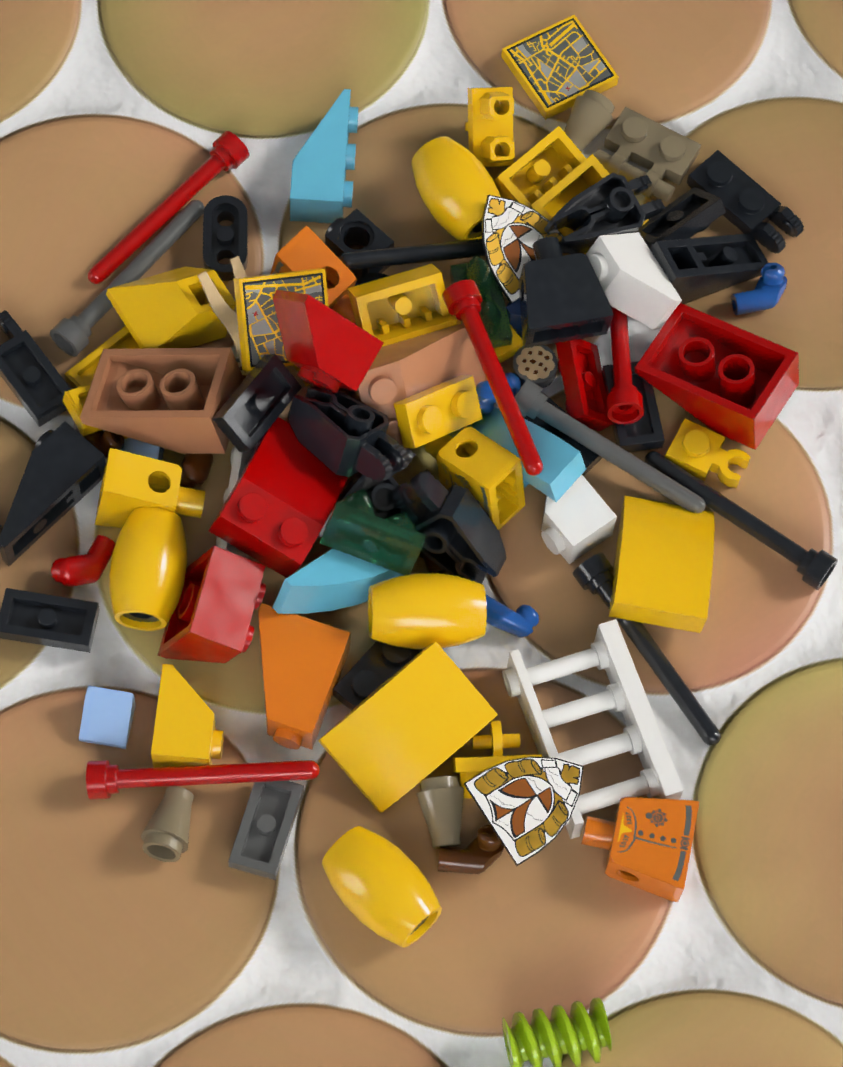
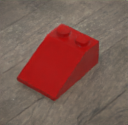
(721, 374)
(279, 502)

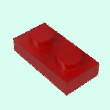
(583, 383)

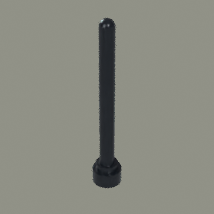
(412, 254)
(813, 565)
(597, 577)

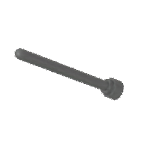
(73, 333)
(535, 404)

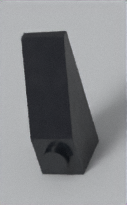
(709, 263)
(54, 481)

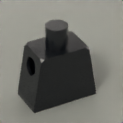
(560, 297)

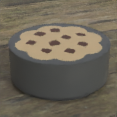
(536, 364)

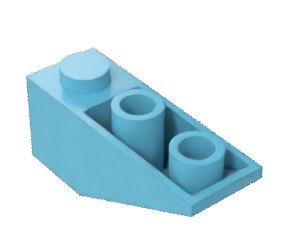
(321, 165)

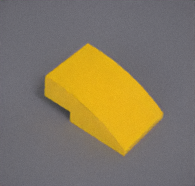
(550, 176)
(402, 305)
(663, 565)
(407, 727)

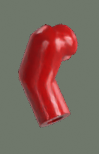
(84, 568)

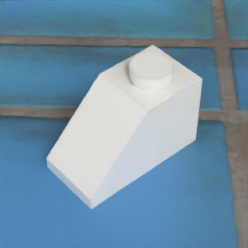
(633, 278)
(576, 521)

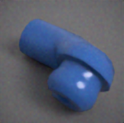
(766, 293)
(485, 394)
(516, 623)

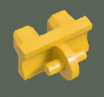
(491, 125)
(471, 766)

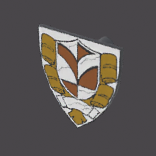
(508, 240)
(527, 801)

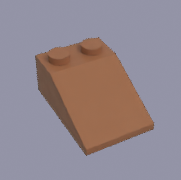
(416, 366)
(164, 396)

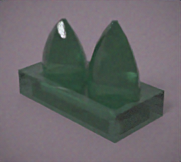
(493, 306)
(360, 533)

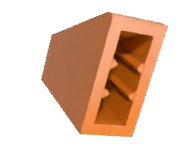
(299, 674)

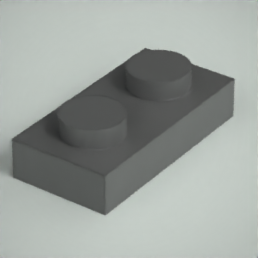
(266, 827)

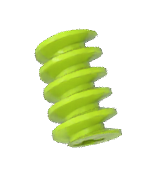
(558, 1036)

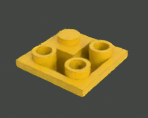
(170, 309)

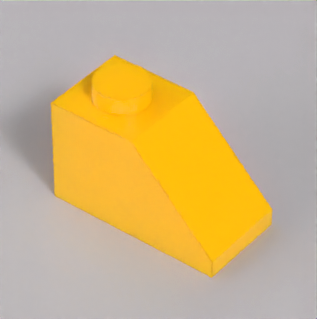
(183, 725)

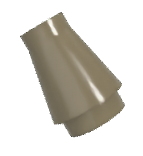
(588, 118)
(442, 809)
(169, 827)

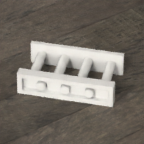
(624, 695)

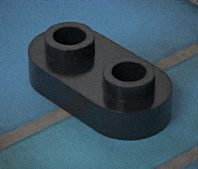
(225, 241)

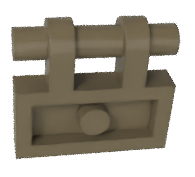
(650, 146)

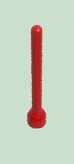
(226, 153)
(464, 302)
(624, 399)
(108, 779)

